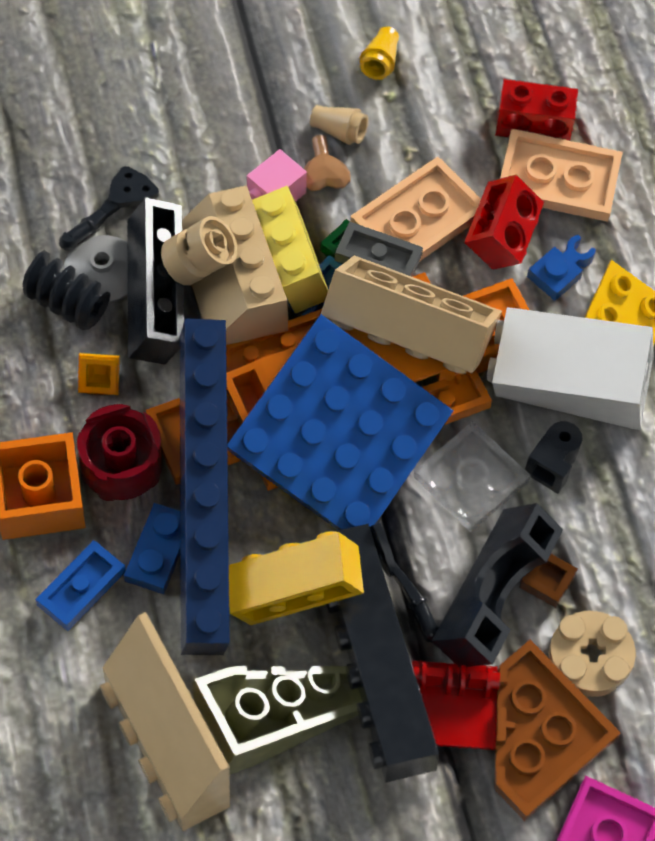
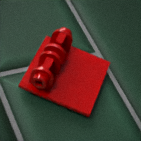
(460, 703)

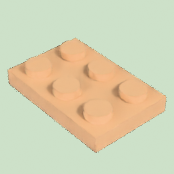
(565, 173)
(423, 208)

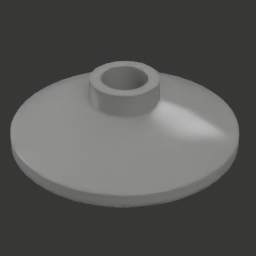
(112, 275)

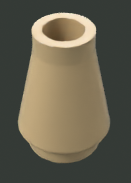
(342, 123)

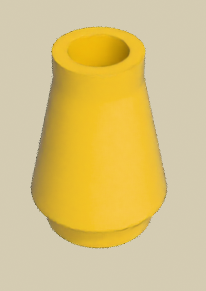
(379, 56)

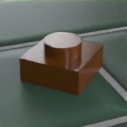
(549, 580)

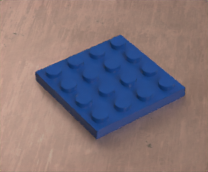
(339, 428)

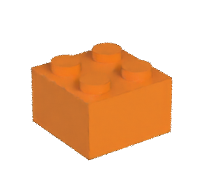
(39, 486)

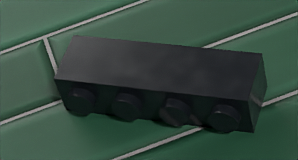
(153, 295)

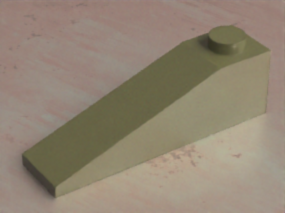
(271, 709)

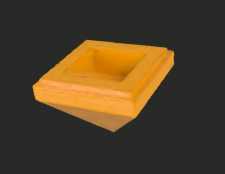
(98, 374)

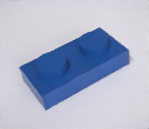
(156, 550)
(80, 585)

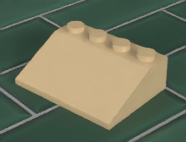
(166, 727)

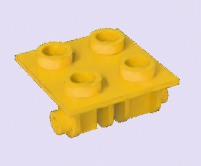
(623, 299)

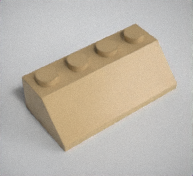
(249, 288)
(410, 314)

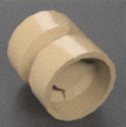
(199, 250)

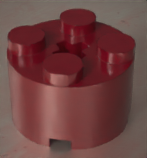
(120, 452)

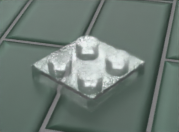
(471, 476)

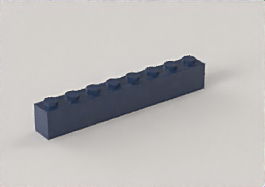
(203, 488)

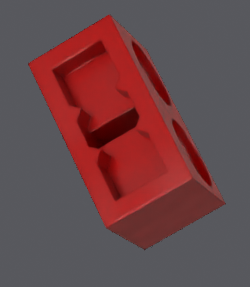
(536, 109)
(504, 222)

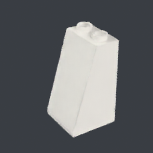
(573, 365)

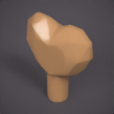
(325, 169)

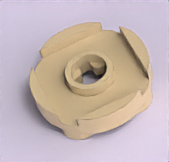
(607, 634)

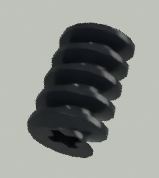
(62, 293)

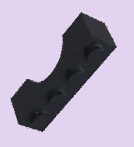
(517, 544)

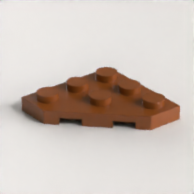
(542, 730)

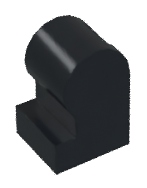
(554, 455)

